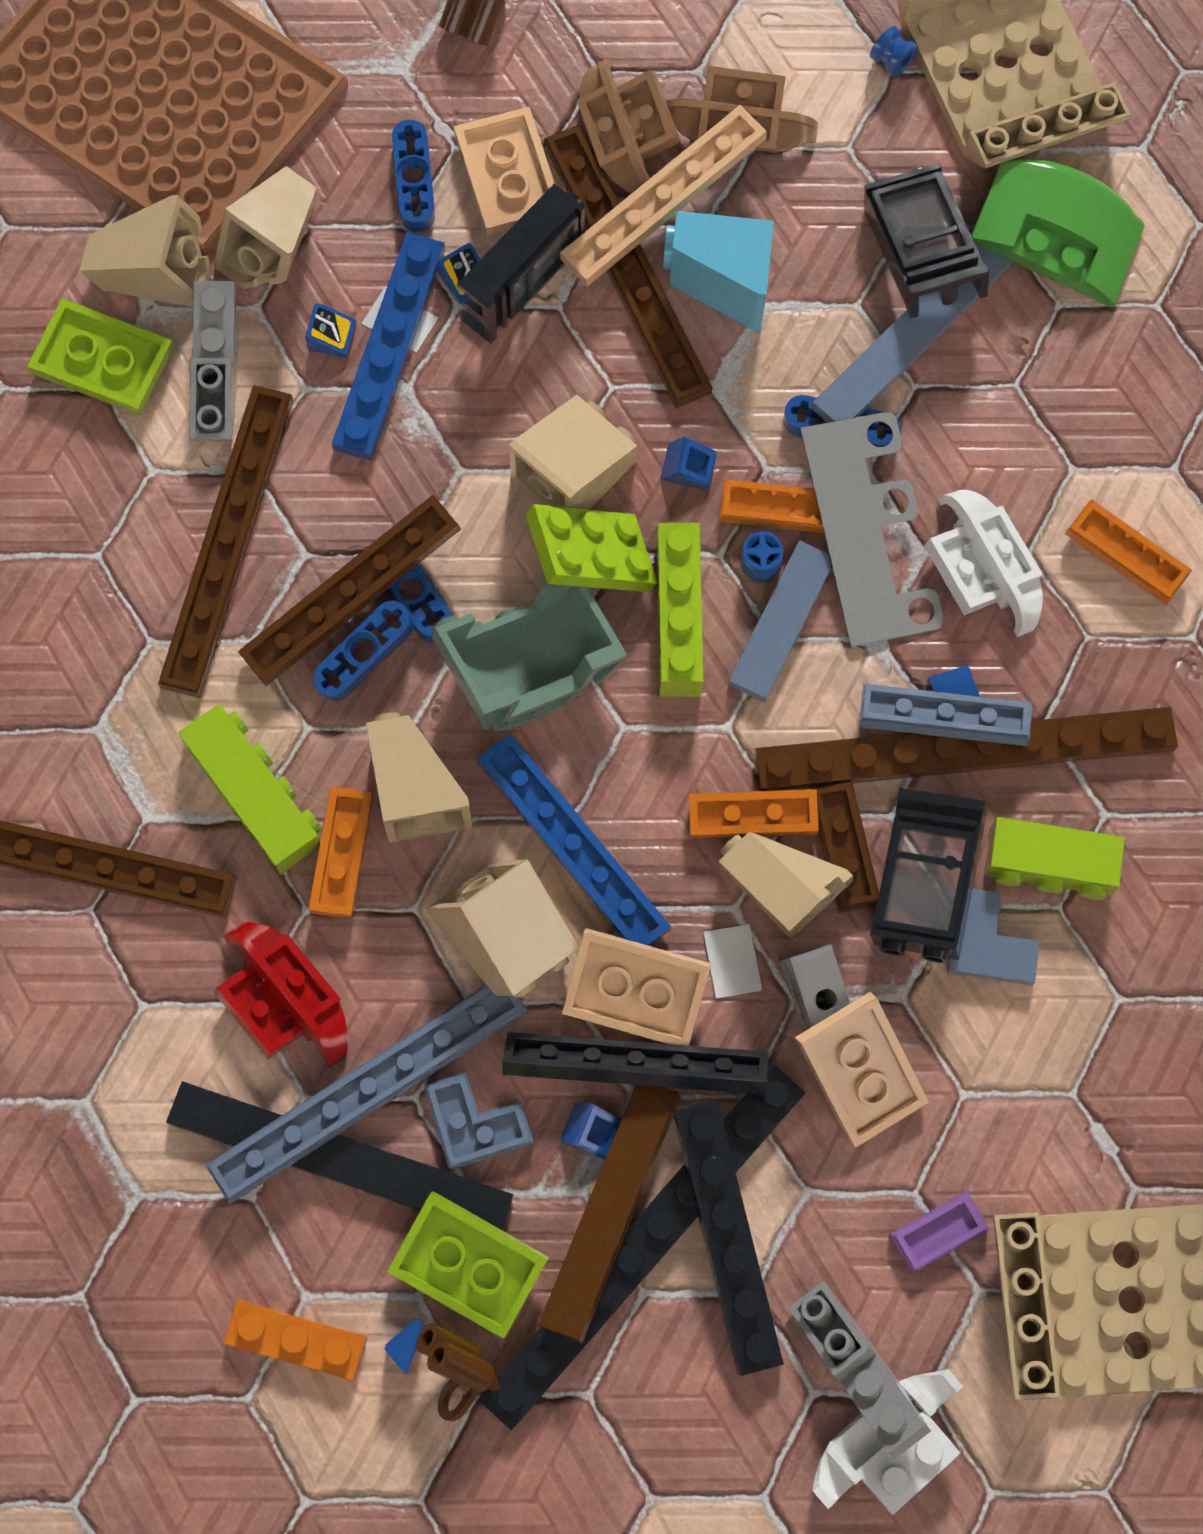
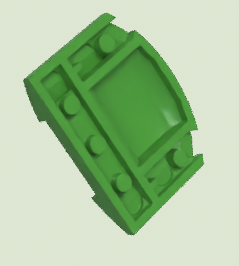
(1060, 226)

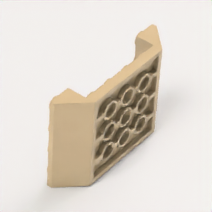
(1013, 107)
(1066, 1310)

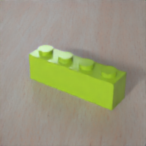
(679, 610)
(250, 788)

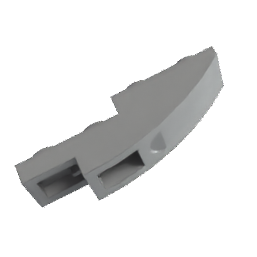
(213, 361)
(860, 1369)

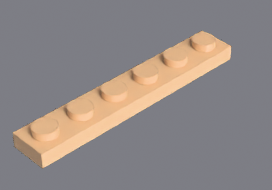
(663, 195)

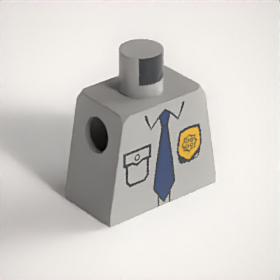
(810, 974)

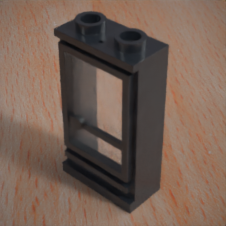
(923, 236)
(521, 262)
(929, 875)

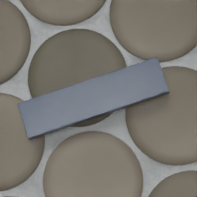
(781, 621)
(945, 714)

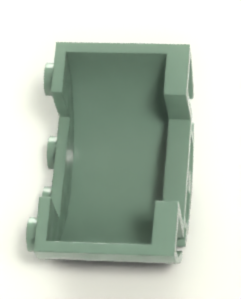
(530, 657)

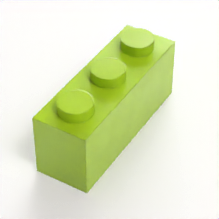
(1054, 858)

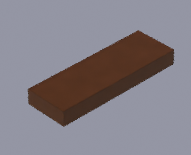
(846, 844)

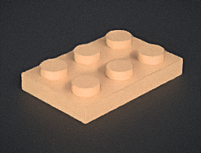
(504, 166)
(636, 988)
(862, 1069)

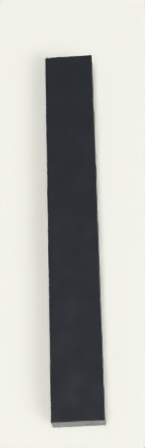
(340, 1158)

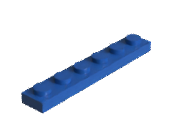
(388, 346)
(573, 843)

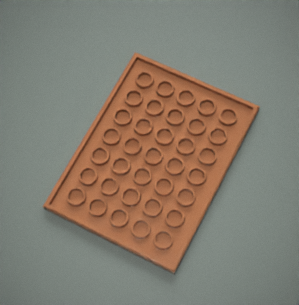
(162, 97)

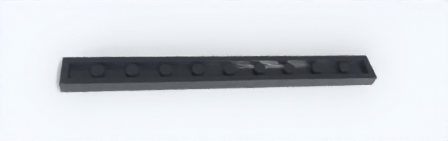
(643, 1247)

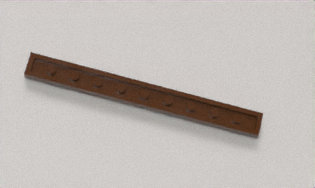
(929, 755)

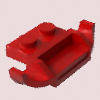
(282, 995)

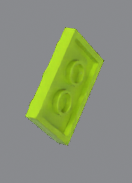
(100, 356)
(591, 548)
(468, 1264)

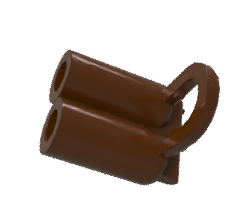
(471, 18)
(460, 1363)

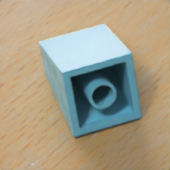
(721, 263)

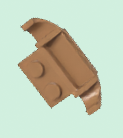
(758, 94)
(625, 123)

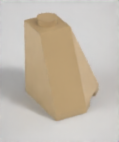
(265, 230)
(149, 254)
(783, 880)

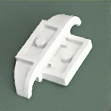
(987, 561)
(859, 1454)

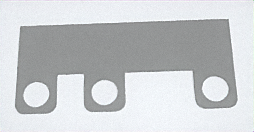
(852, 526)

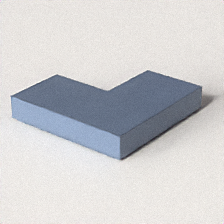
(989, 954)
(471, 1135)

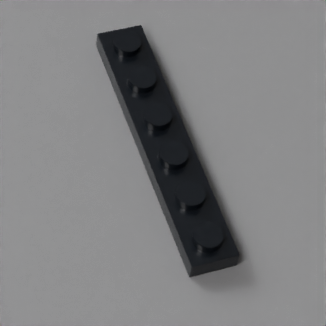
(635, 1063)
(728, 1238)

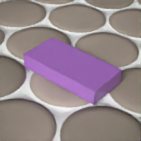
(939, 1232)

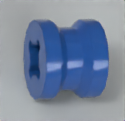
(894, 51)
(763, 547)

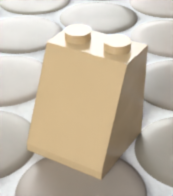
(572, 456)
(412, 782)
(506, 927)

